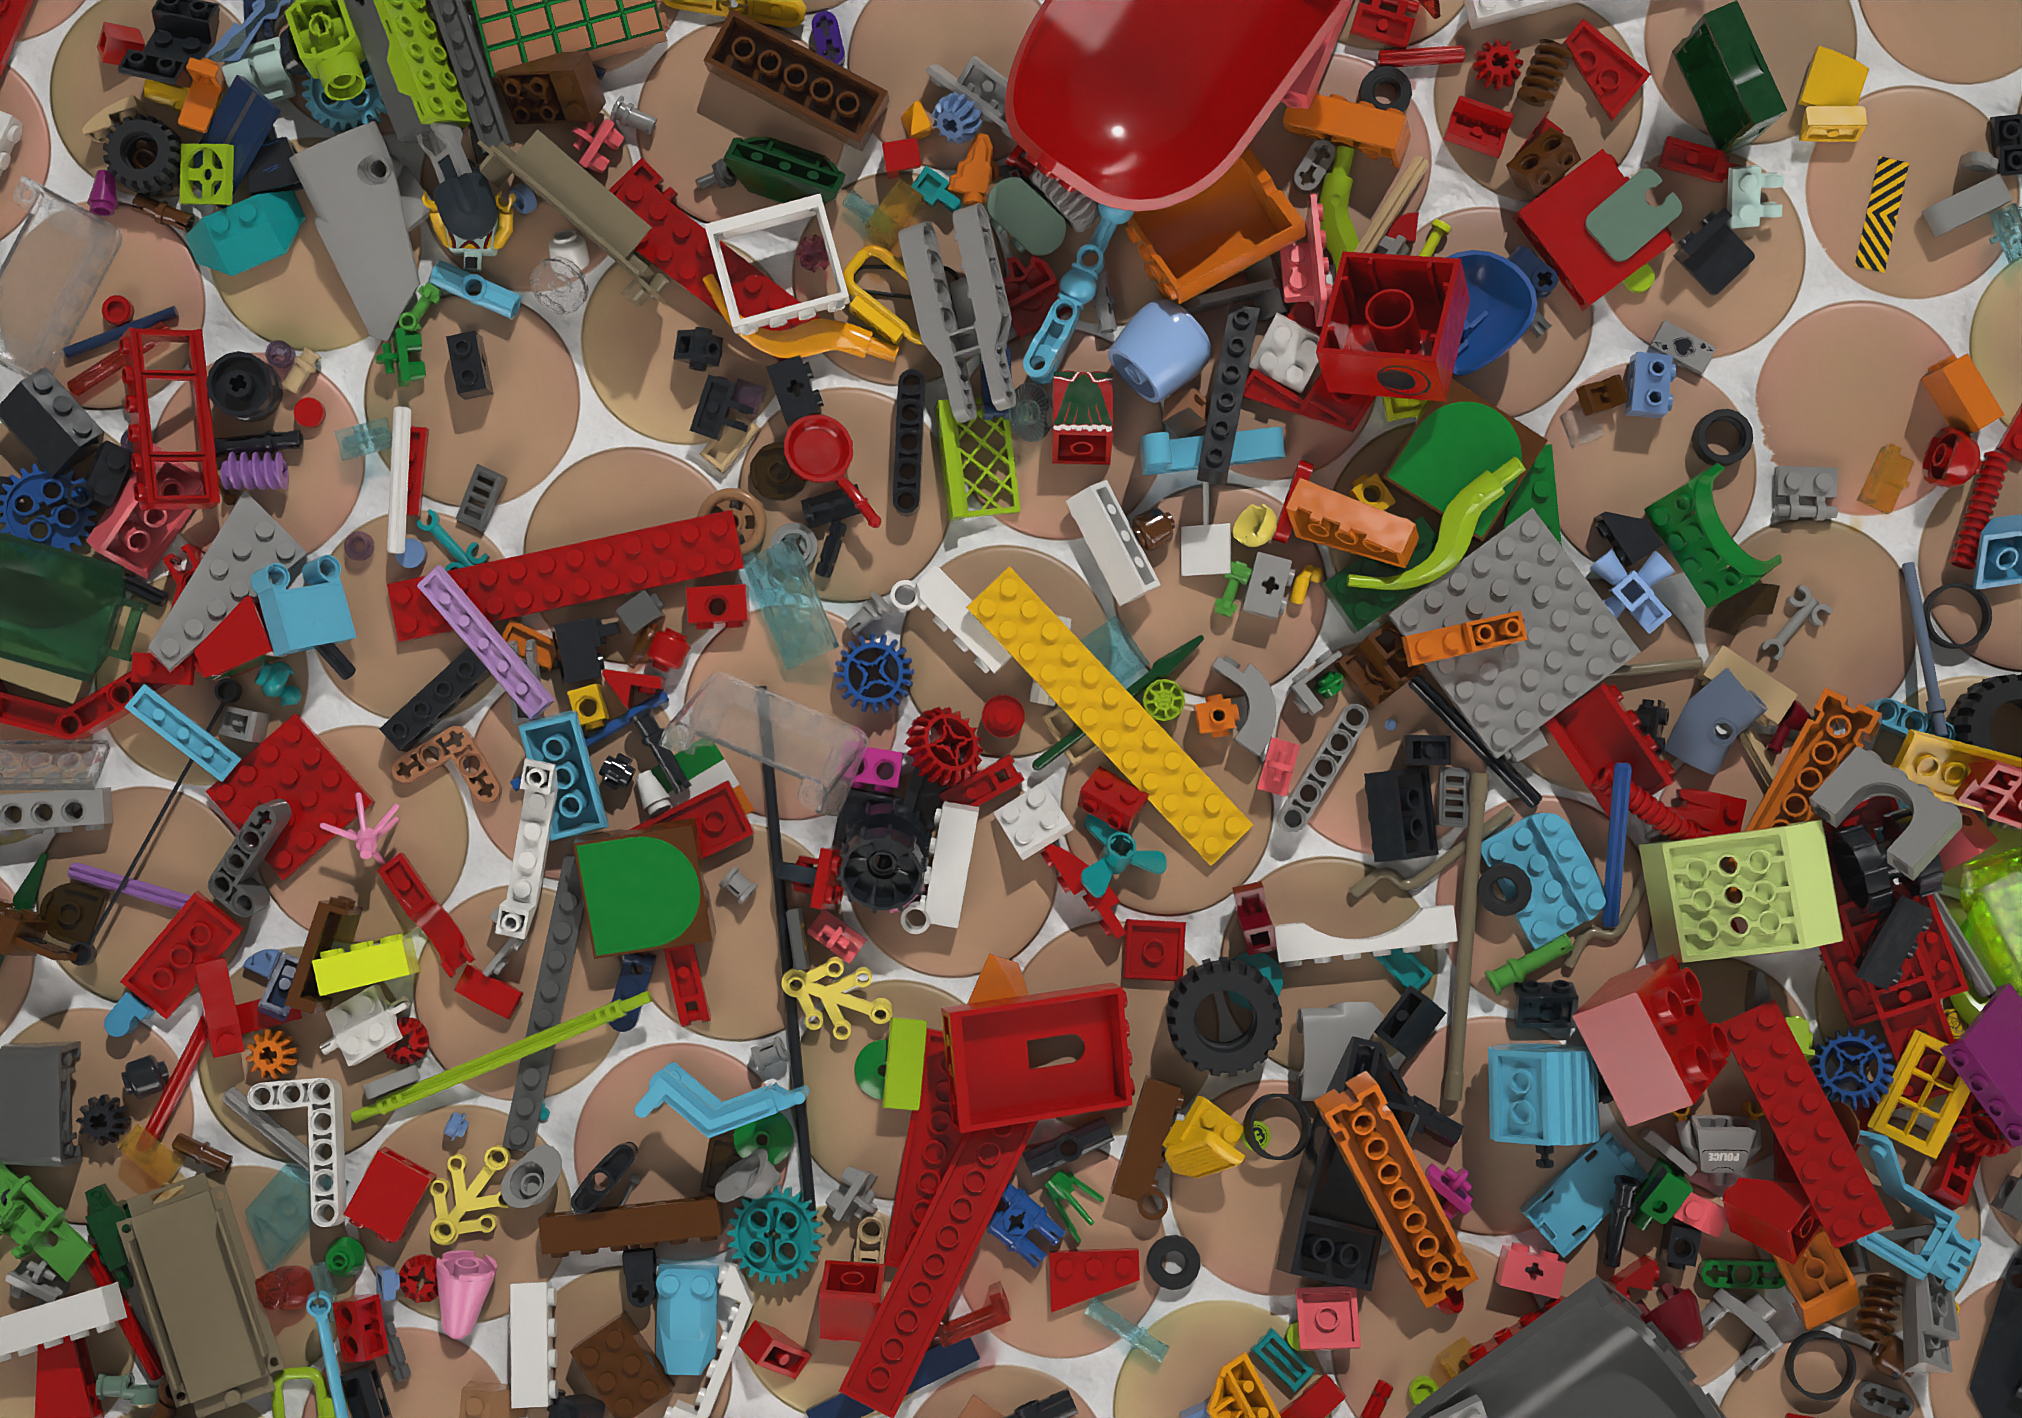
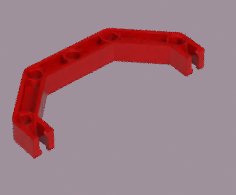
(100, 707)

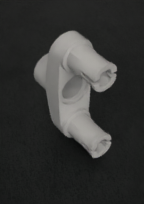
(1754, 1314)

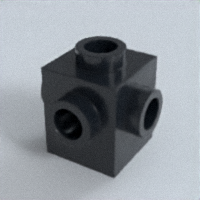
(698, 348)

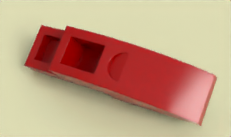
(1070, 869)

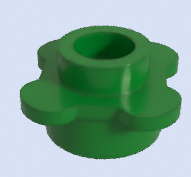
(1329, 684)

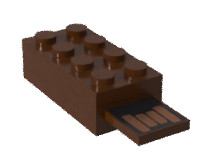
(24, 933)

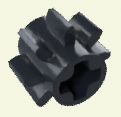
(617, 771)

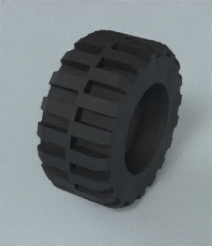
(1979, 705)
(1237, 1053)

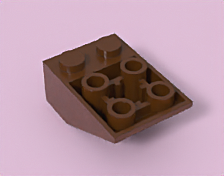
(553, 89)

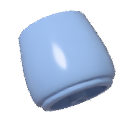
(1160, 350)

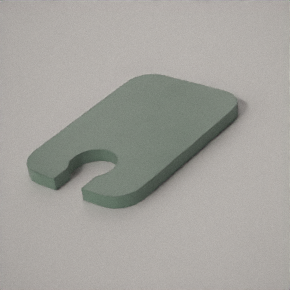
(1627, 220)

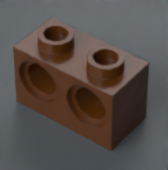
(1543, 162)

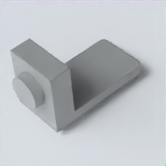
(1305, 698)
(499, 962)

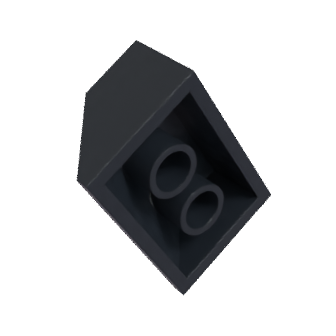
(50, 423)
(1401, 814)
(1892, 941)

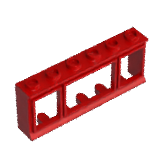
(139, 430)

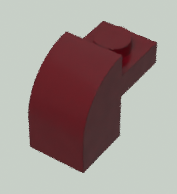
(1254, 918)

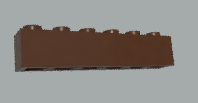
(631, 1224)

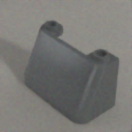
(37, 1104)

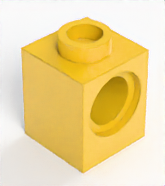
(1384, 498)
(580, 696)

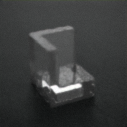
(1580, 429)

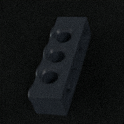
(435, 701)

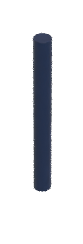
(115, 334)

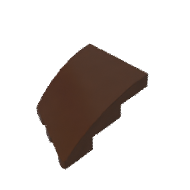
(1378, 666)

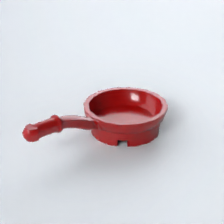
(822, 452)

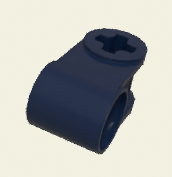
(1535, 270)

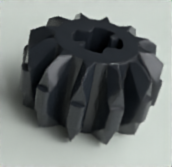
(114, 1118)

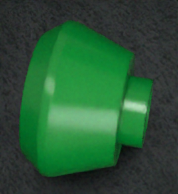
(344, 1257)

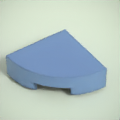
(263, 962)

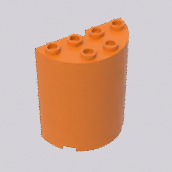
(1215, 231)

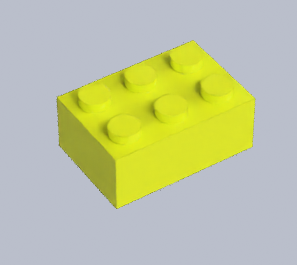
(365, 964)

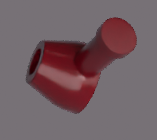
(1792, 720)

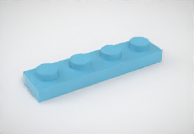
(183, 732)

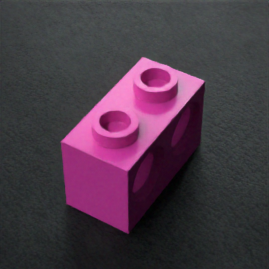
(872, 760)

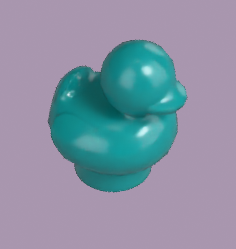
(273, 680)

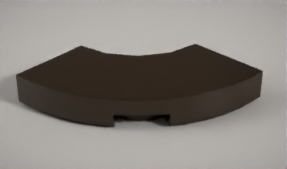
(1735, 610)

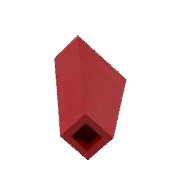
(66, 1382)

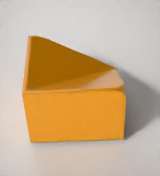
(916, 121)

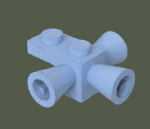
(1633, 589)

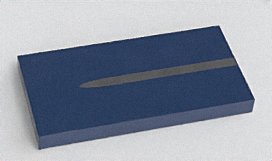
(239, 121)

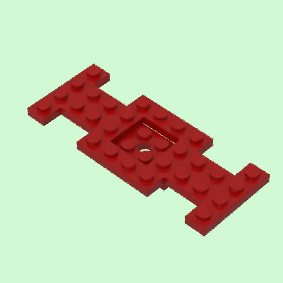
(1926, 977)

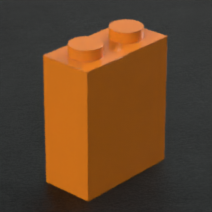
(1961, 394)

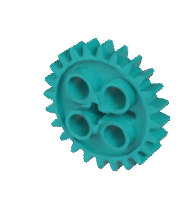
(802, 1236)

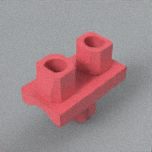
(605, 134)
(1278, 766)
(836, 936)

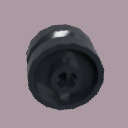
(227, 384)

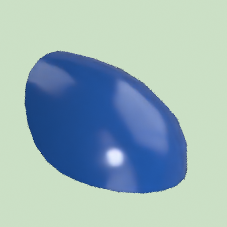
(1498, 311)

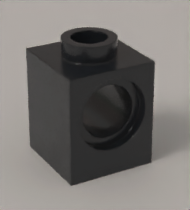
(1671, 1234)

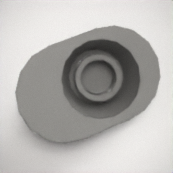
(532, 1177)
(747, 1178)

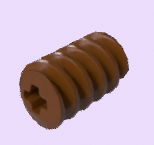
(1542, 73)
(1877, 1307)

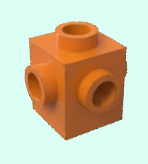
(1205, 720)

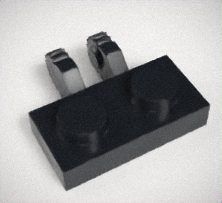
(714, 408)

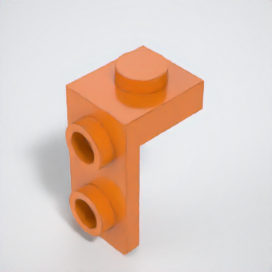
(203, 94)

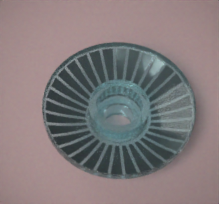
(1032, 413)

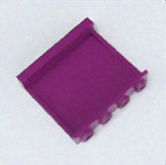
(1991, 1060)

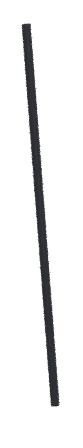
(790, 1002)

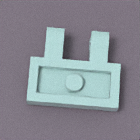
(1745, 195)

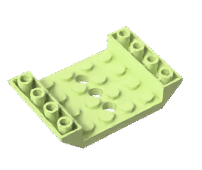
(1782, 883)

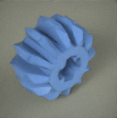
(957, 118)

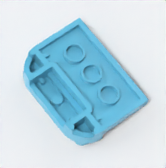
(1561, 875)

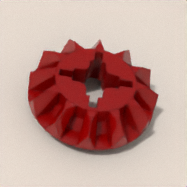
(419, 1042)
(409, 1285)

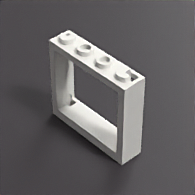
(764, 219)

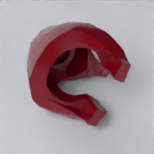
(1676, 1317)

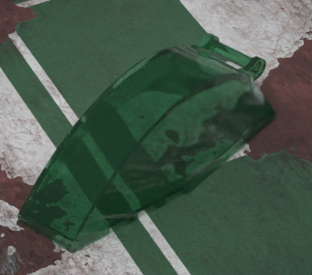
(62, 609)

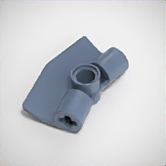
(1718, 702)

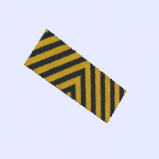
(1881, 214)

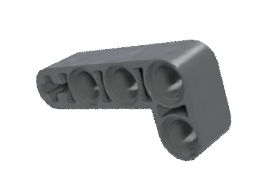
(245, 845)

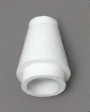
(652, 794)

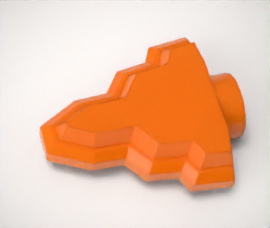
(975, 171)

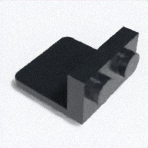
(1714, 253)

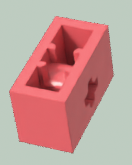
(1544, 1281)

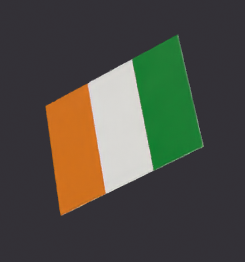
(704, 771)

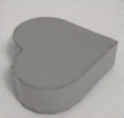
(1979, 162)

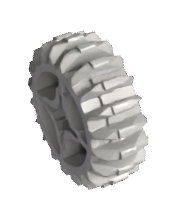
(1074, 207)

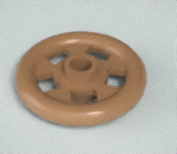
(751, 507)

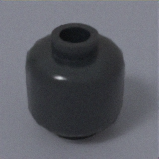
(145, 1076)

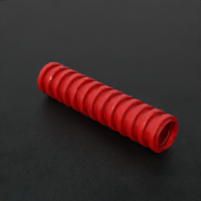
(1980, 508)
(1649, 809)

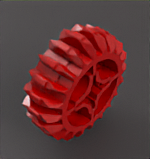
(947, 737)
(1979, 1132)

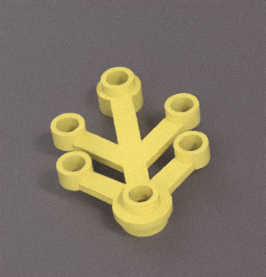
(833, 994)
(466, 1198)

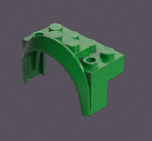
(1702, 541)

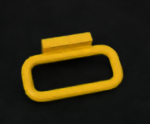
(869, 309)

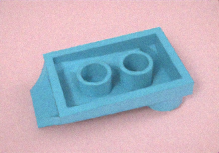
(686, 1317)

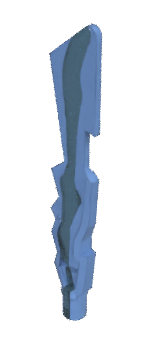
(237, 38)

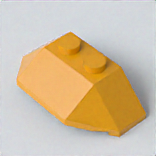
(1240, 1392)

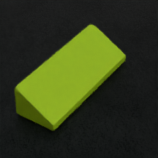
(904, 1064)

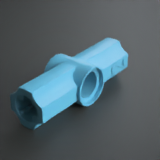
(460, 282)

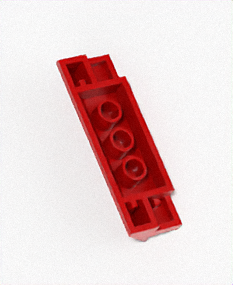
(1994, 789)

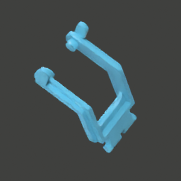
(706, 1110)
(1945, 1250)

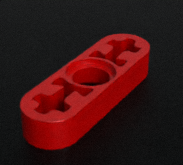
(1284, 524)

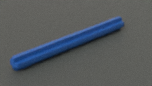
(1616, 843)

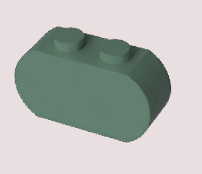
(1023, 216)

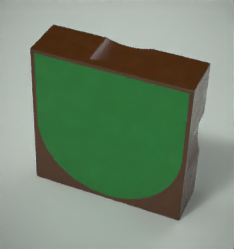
(1456, 445)
(644, 888)

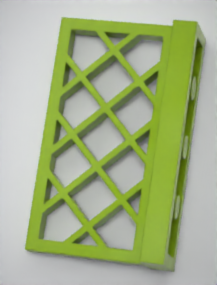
(953, 469)

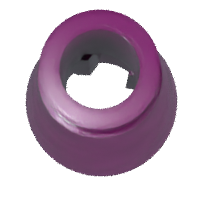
(103, 194)

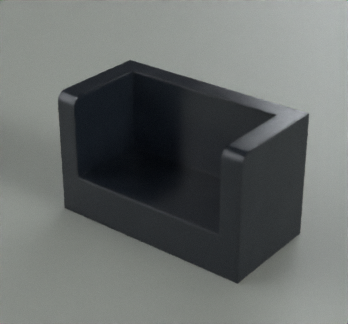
(365, 1392)

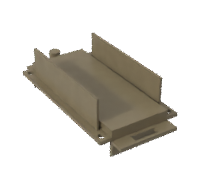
(582, 203)
(200, 1296)

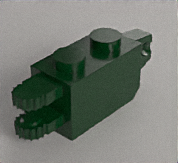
(103, 1228)

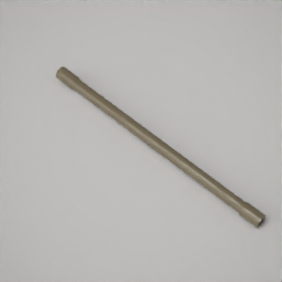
(1454, 1073)

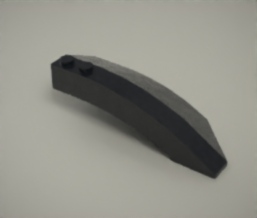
(1328, 1221)

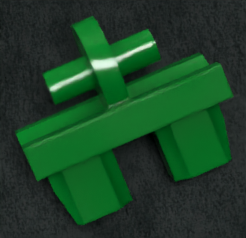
(403, 344)

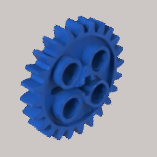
(33, 487)

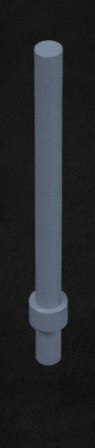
(1935, 705)

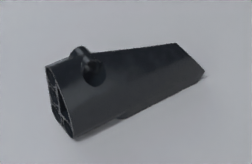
(1999, 1368)

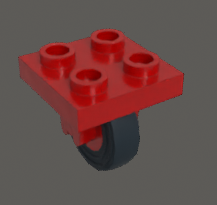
(826, 889)

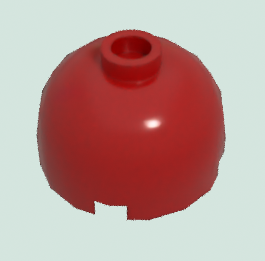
(1951, 458)

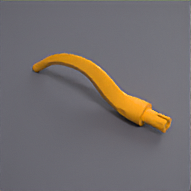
(810, 337)

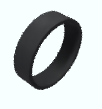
(1985, 608)
(1305, 1120)
(1849, 1375)

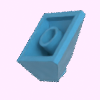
(1999, 553)

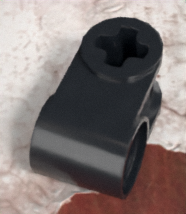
(639, 1270)

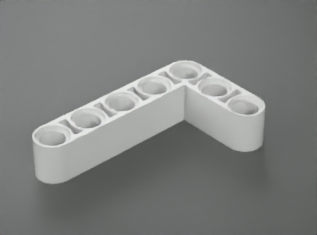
(318, 1138)

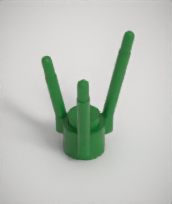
(1061, 1186)

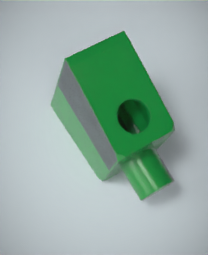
(1660, 1194)

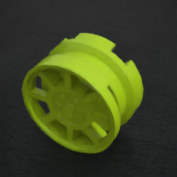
(1163, 700)

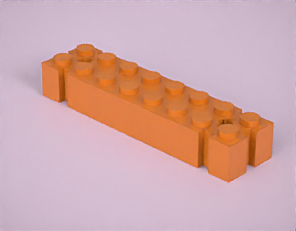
(1810, 763)
(1396, 1189)

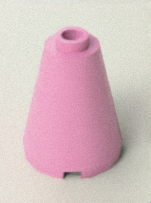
(463, 1289)

